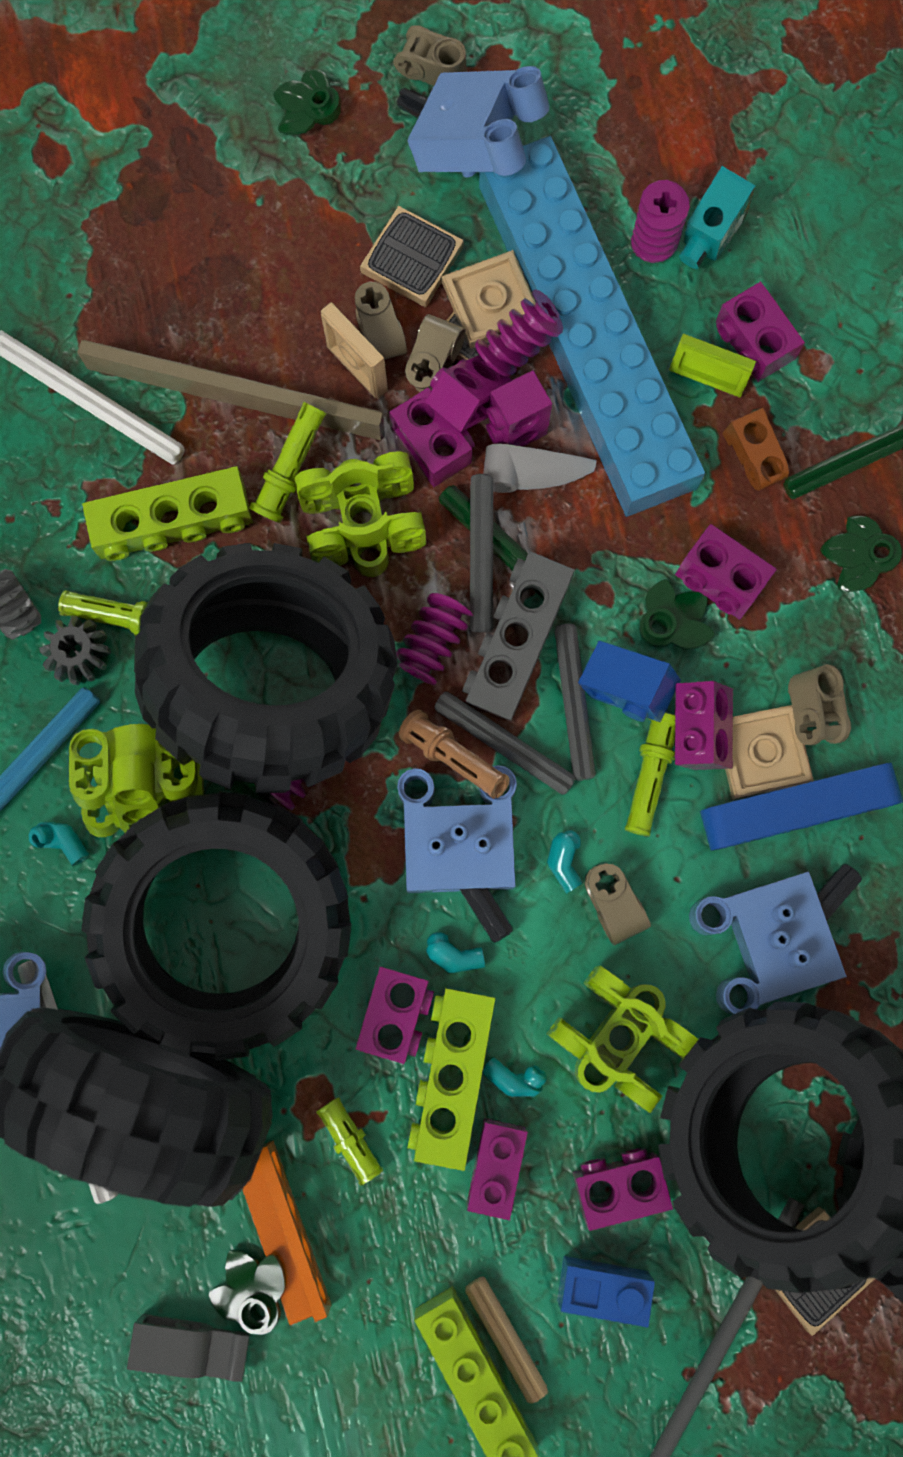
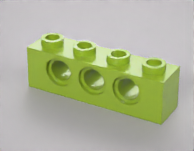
(108, 515)
(451, 1146)
(474, 1378)

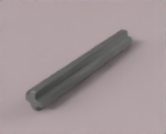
(481, 553)
(574, 702)
(504, 743)

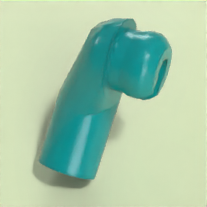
(59, 837)
(561, 858)
(450, 958)
(514, 1083)

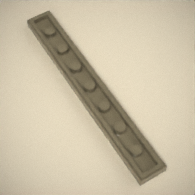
(228, 388)

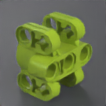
(385, 478)
(131, 777)
(612, 1061)

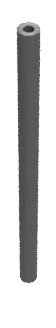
(716, 1351)

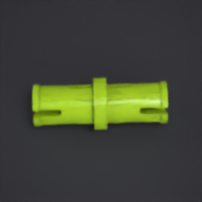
(349, 1141)

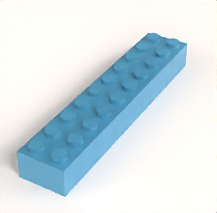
(600, 343)

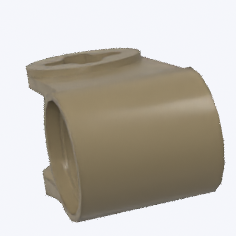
(429, 55)
(379, 324)
(435, 347)
(817, 702)
(620, 910)

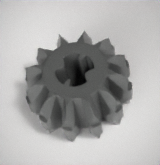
(17, 609)
(65, 640)

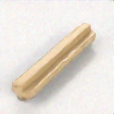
(506, 1340)

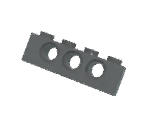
(553, 582)

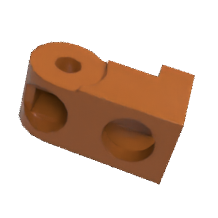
(757, 449)

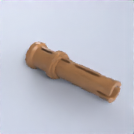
(440, 745)

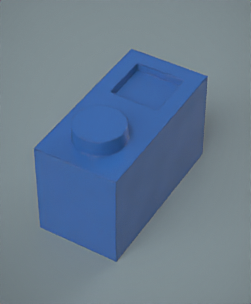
(629, 681)
(605, 1291)

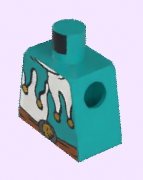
(716, 218)

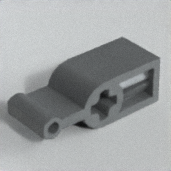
(187, 1349)

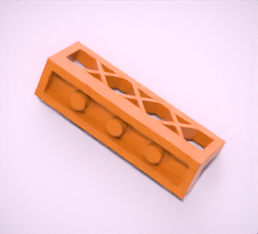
(285, 1236)

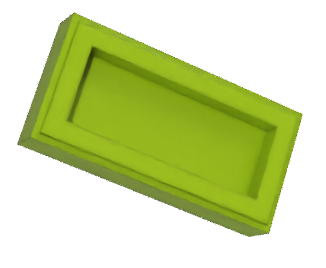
(712, 365)

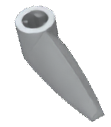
(532, 468)

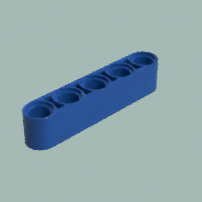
(801, 806)

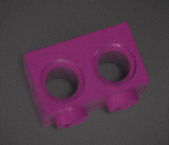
(768, 328)
(464, 391)
(519, 411)
(423, 440)
(730, 564)
(704, 725)
(383, 1012)
(496, 1169)
(623, 1202)

